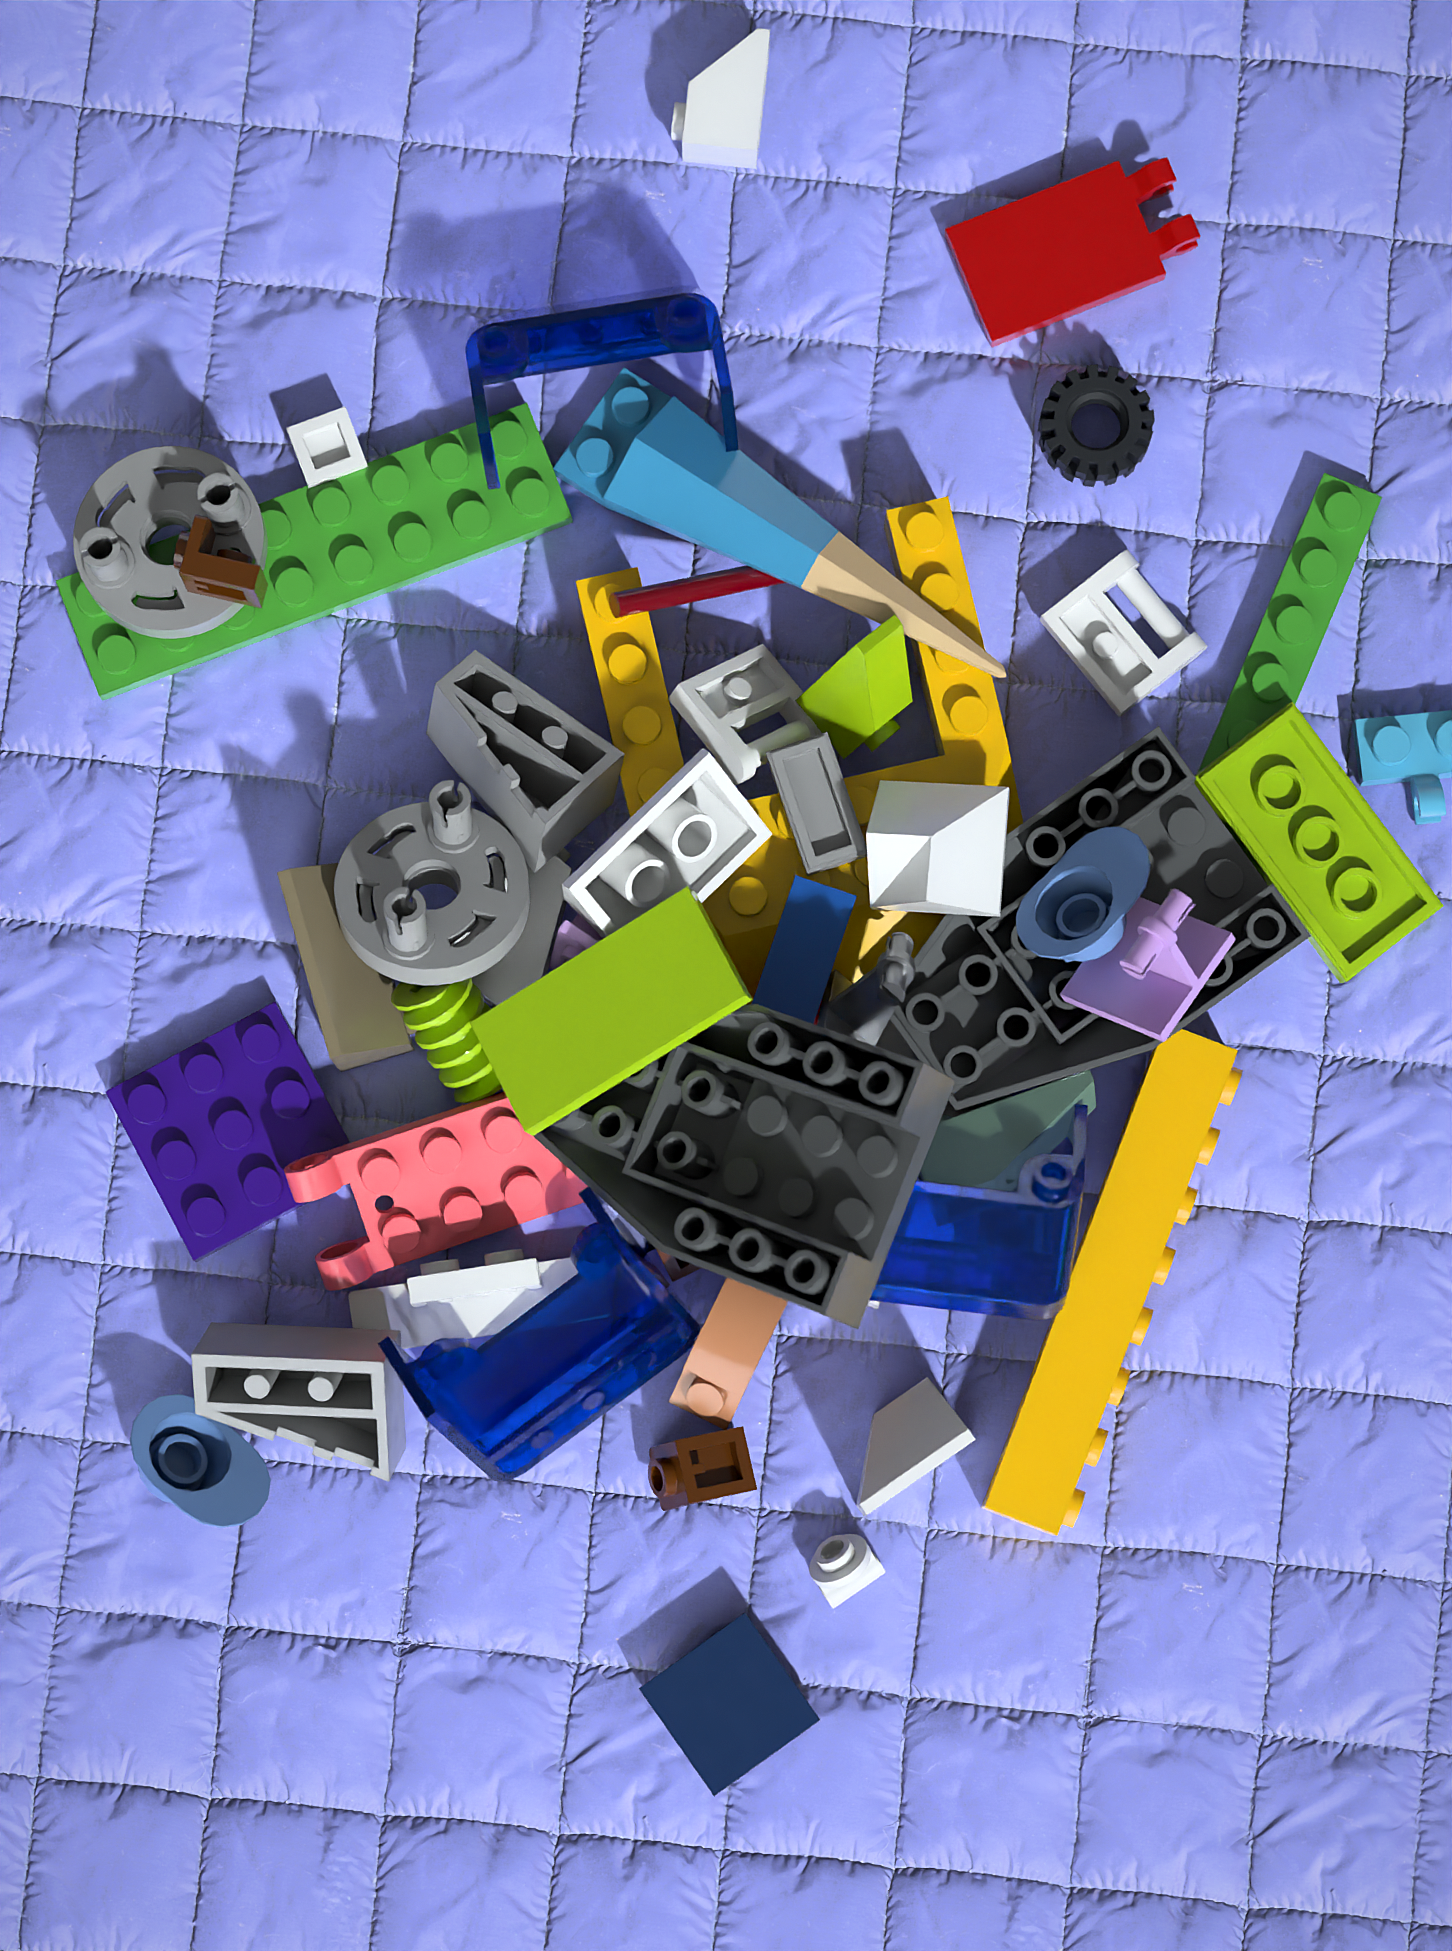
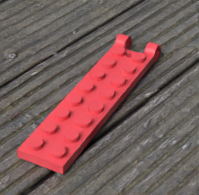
(448, 1185)

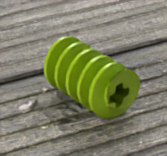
(444, 1027)

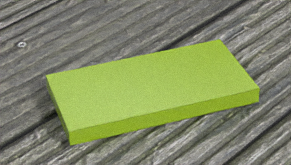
(1317, 842)
(610, 1011)

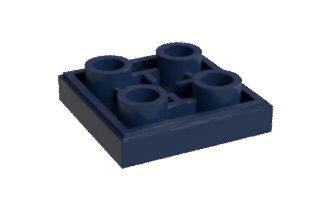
(729, 1704)

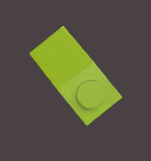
(862, 691)

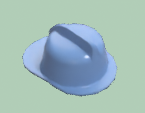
(1085, 897)
(198, 1463)

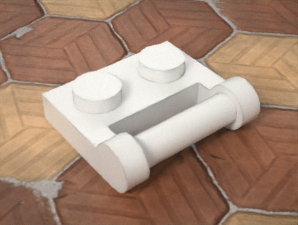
(1108, 646)
(738, 696)

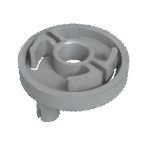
(116, 555)
(445, 849)

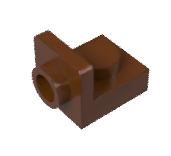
(225, 576)
(701, 1468)

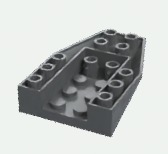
(995, 1009)
(764, 1154)

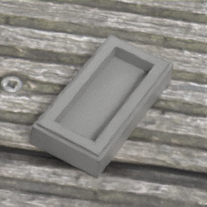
(817, 804)

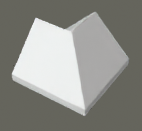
(937, 848)
(907, 1443)

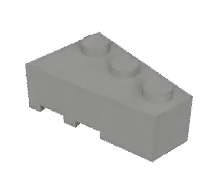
(522, 756)
(307, 1387)

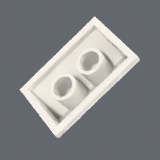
(680, 838)

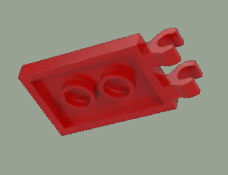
(1067, 249)

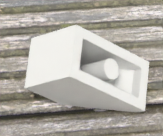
(726, 107)

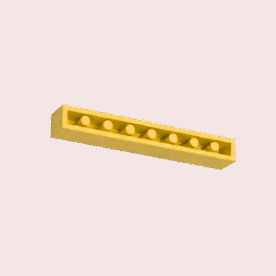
(1110, 1280)

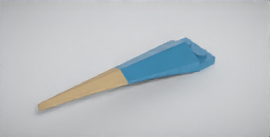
(672, 472)

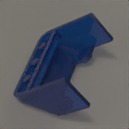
(594, 335)
(990, 1245)
(557, 1360)

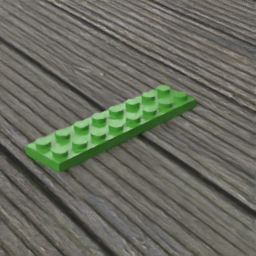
(349, 545)

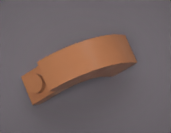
(727, 1352)

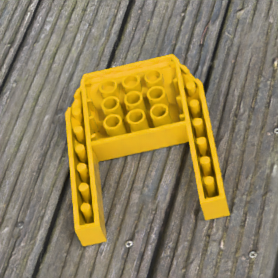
(960, 710)

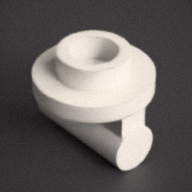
(844, 1567)

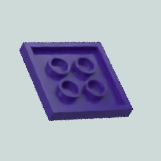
(224, 1127)

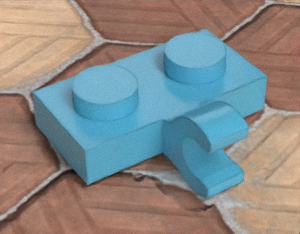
(1408, 750)

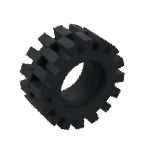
(1104, 389)

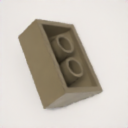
(347, 993)

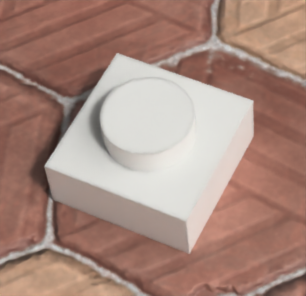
(327, 447)

